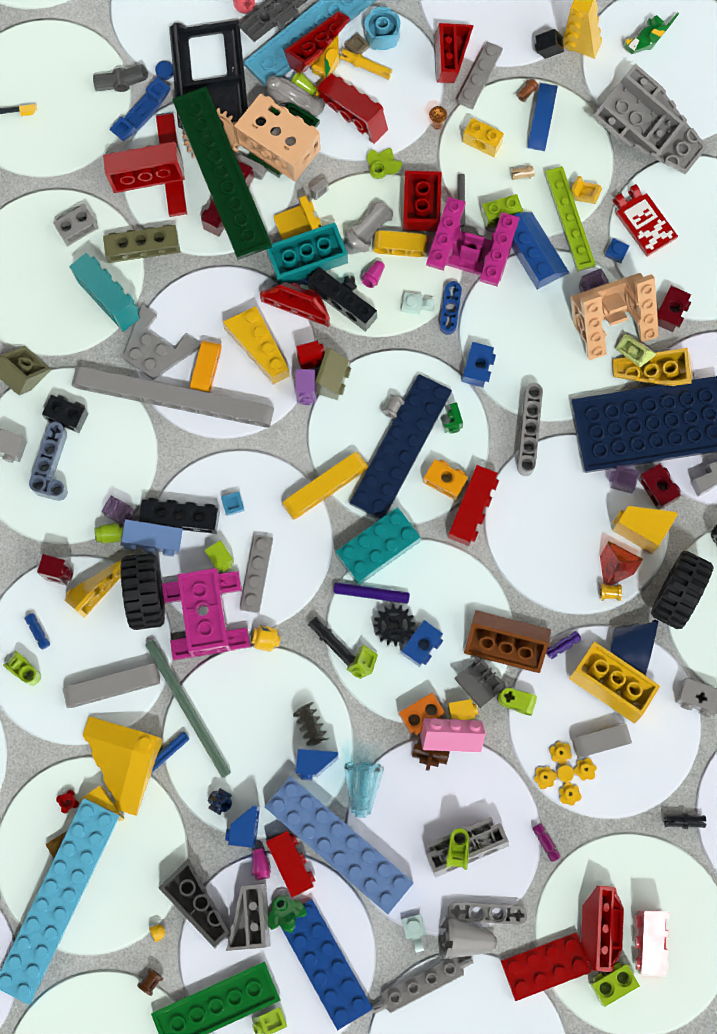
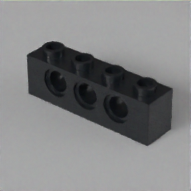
(342, 299)
(208, 524)

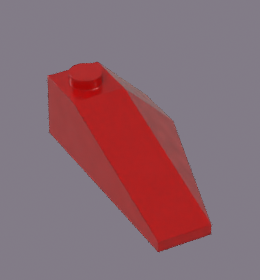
(310, 47)

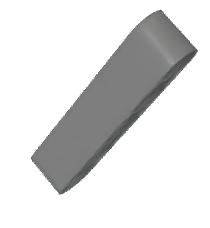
(532, 421)
(111, 685)

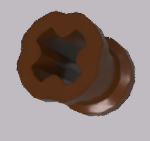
(150, 982)

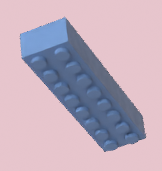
(339, 845)

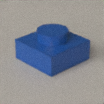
(617, 250)

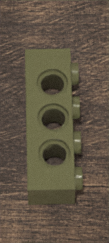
(150, 248)

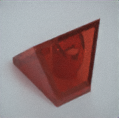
(617, 563)

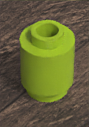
(108, 533)

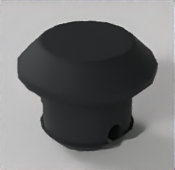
(349, 282)

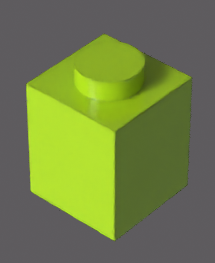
(220, 556)

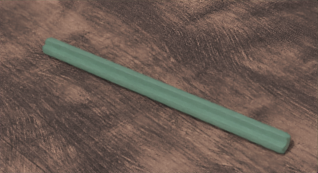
(188, 709)

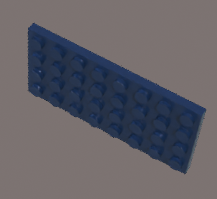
(646, 424)

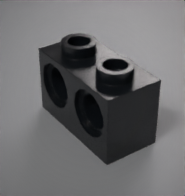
(63, 416)

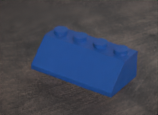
(536, 251)

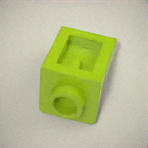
(363, 662)
(269, 1022)

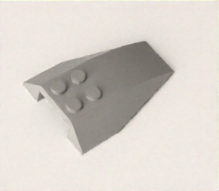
(649, 121)

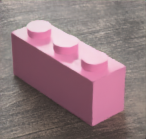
(452, 735)

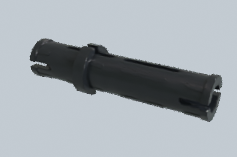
(328, 637)

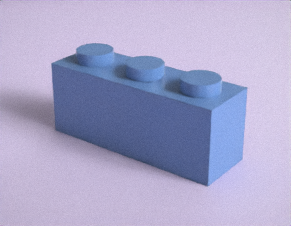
(151, 537)

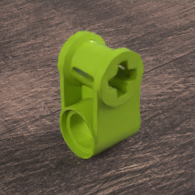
(20, 666)
(521, 701)
(458, 851)

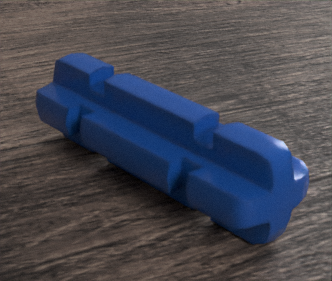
(37, 631)

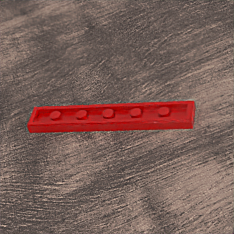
(174, 191)

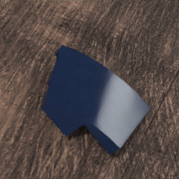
(635, 644)

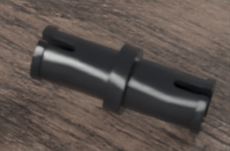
(685, 821)

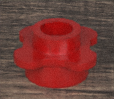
(61, 799)

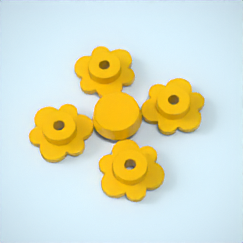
(565, 773)

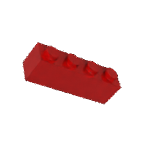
(473, 504)

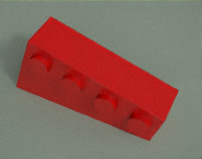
(354, 106)

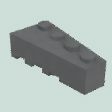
(193, 902)

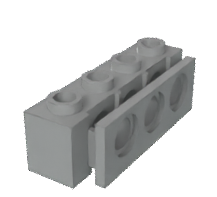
(480, 845)

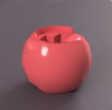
(244, 6)

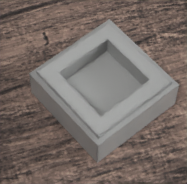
(319, 189)

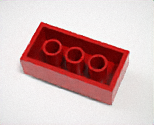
(144, 167)

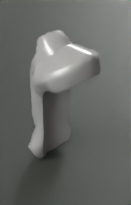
(285, 91)
(359, 236)

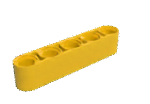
(325, 485)

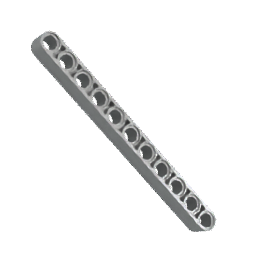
(173, 397)

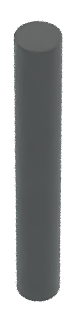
(461, 195)

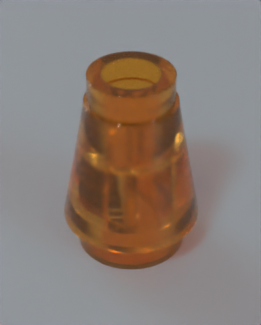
(437, 116)

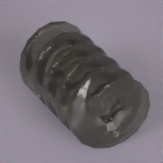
(310, 725)

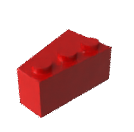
(450, 49)

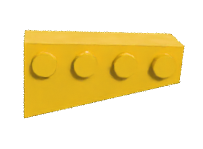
(582, 28)
(255, 339)

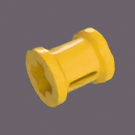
(610, 592)

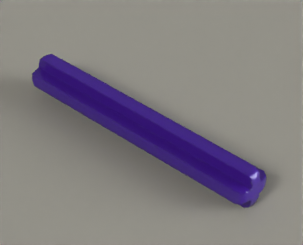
(371, 593)

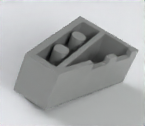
(250, 923)

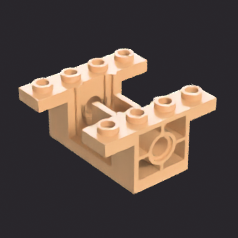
(610, 303)

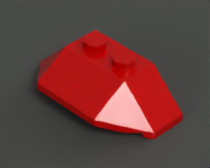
(297, 301)
(602, 928)

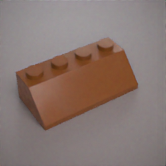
(507, 641)

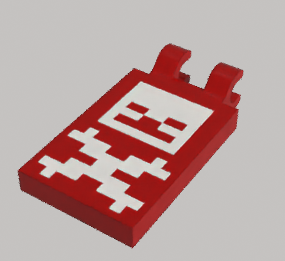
(644, 221)

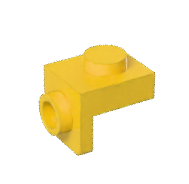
(585, 191)

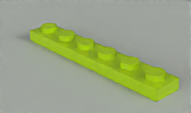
(570, 219)

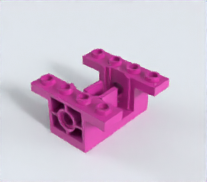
(471, 251)
(208, 632)

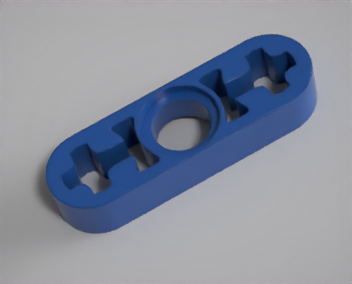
(445, 314)

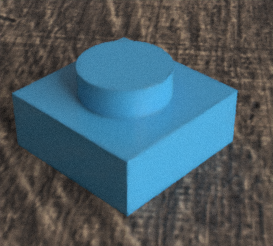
(232, 503)

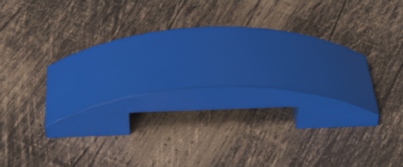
(142, 111)
(542, 117)

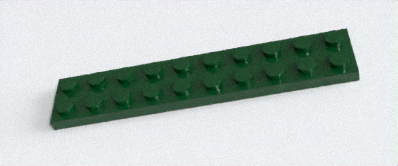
(222, 173)

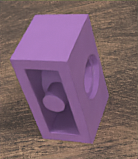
(305, 386)

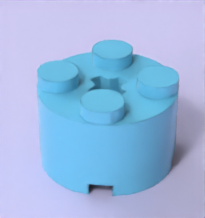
(382, 29)

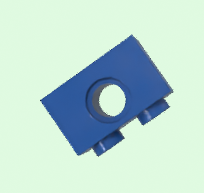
(473, 374)
(424, 632)

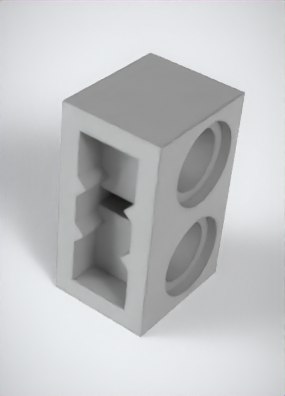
(78, 228)

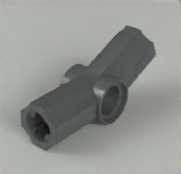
(120, 78)

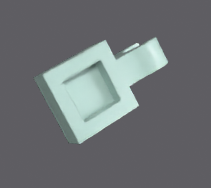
(414, 303)
(413, 929)

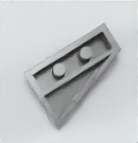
(11, 446)

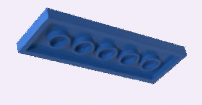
(327, 968)

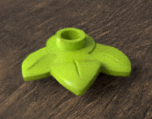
(384, 162)

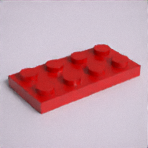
(545, 966)

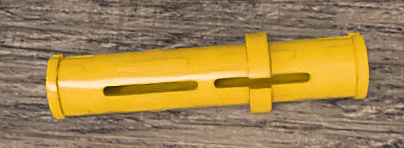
(364, 63)

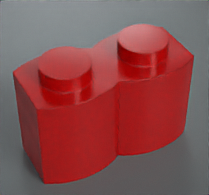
(310, 354)

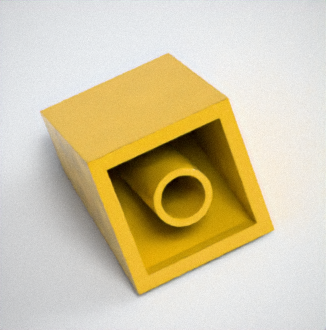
(644, 526)

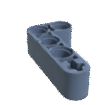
(52, 460)

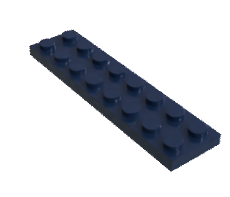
(400, 447)

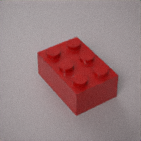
(422, 200)

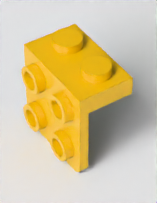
(297, 220)

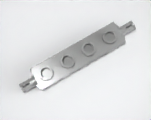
(422, 984)

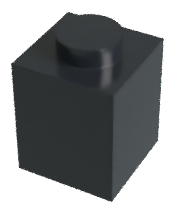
(549, 43)

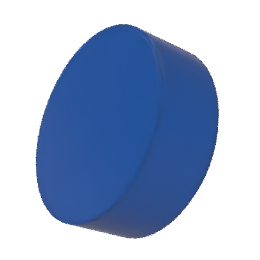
(164, 70)

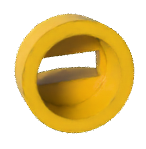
(157, 932)

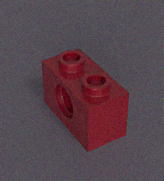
(674, 298)
(659, 497)
(55, 570)

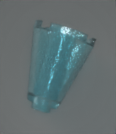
(362, 786)

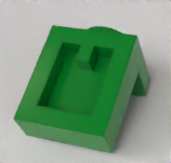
(455, 416)

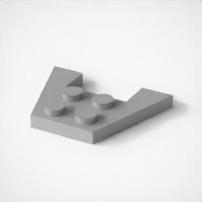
(151, 353)

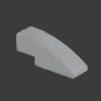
(706, 482)

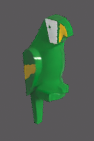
(648, 35)

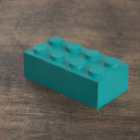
(304, 253)
(105, 291)
(378, 546)

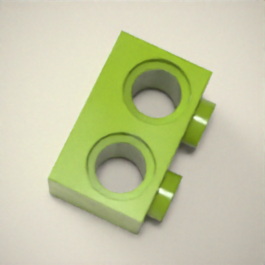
(492, 210)
(616, 989)

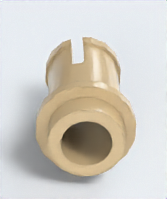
(524, 172)

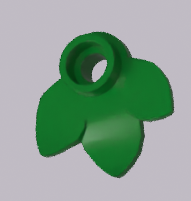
(286, 915)

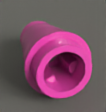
(372, 276)
(260, 865)

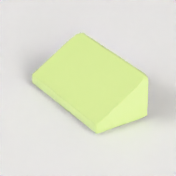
(634, 350)

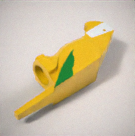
(328, 61)

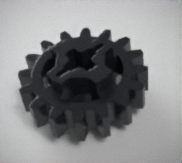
(386, 635)

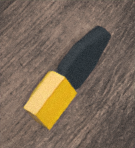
(25, 110)

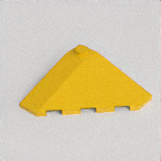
(124, 759)

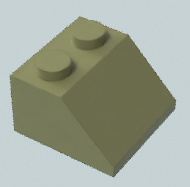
(22, 370)
(332, 375)

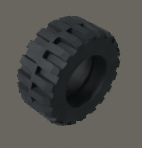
(682, 590)
(142, 591)

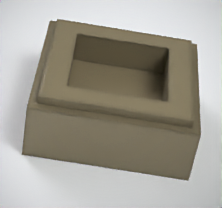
(357, 44)

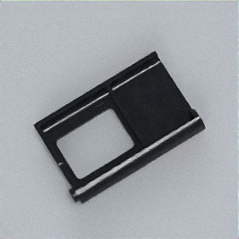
(227, 91)

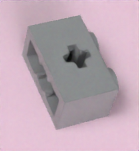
(690, 689)

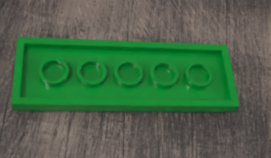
(219, 1003)

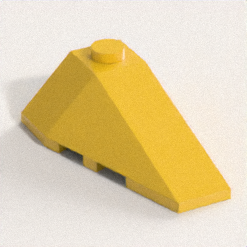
(665, 368)
(91, 591)

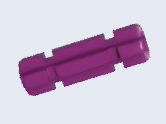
(546, 842)

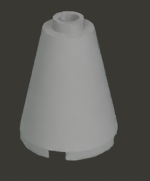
(464, 939)

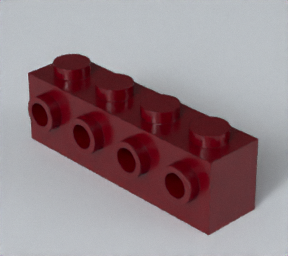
(210, 217)

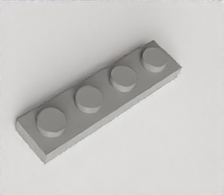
(480, 75)
(256, 574)

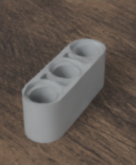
(601, 740)

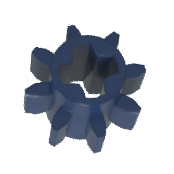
(219, 801)

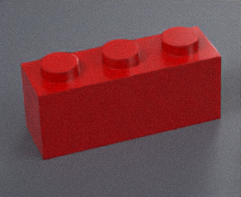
(291, 863)

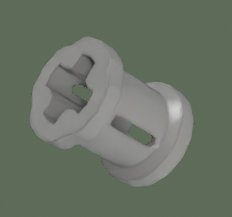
(392, 406)

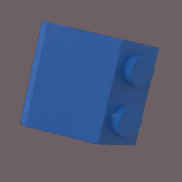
(313, 763)
(244, 829)

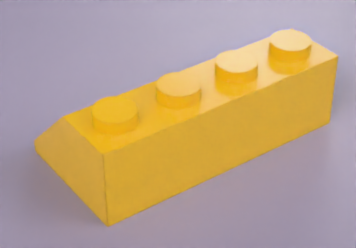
(614, 682)

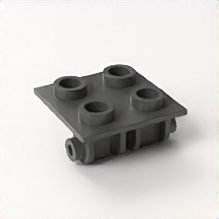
(480, 682)

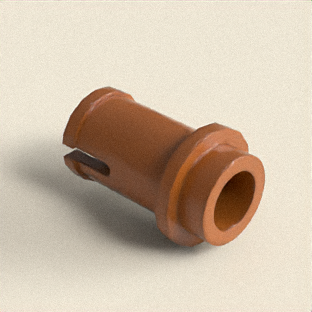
(530, 86)

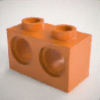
(418, 710)

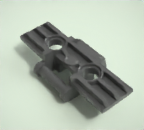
(274, 16)

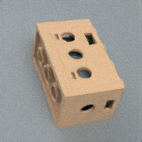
(277, 137)

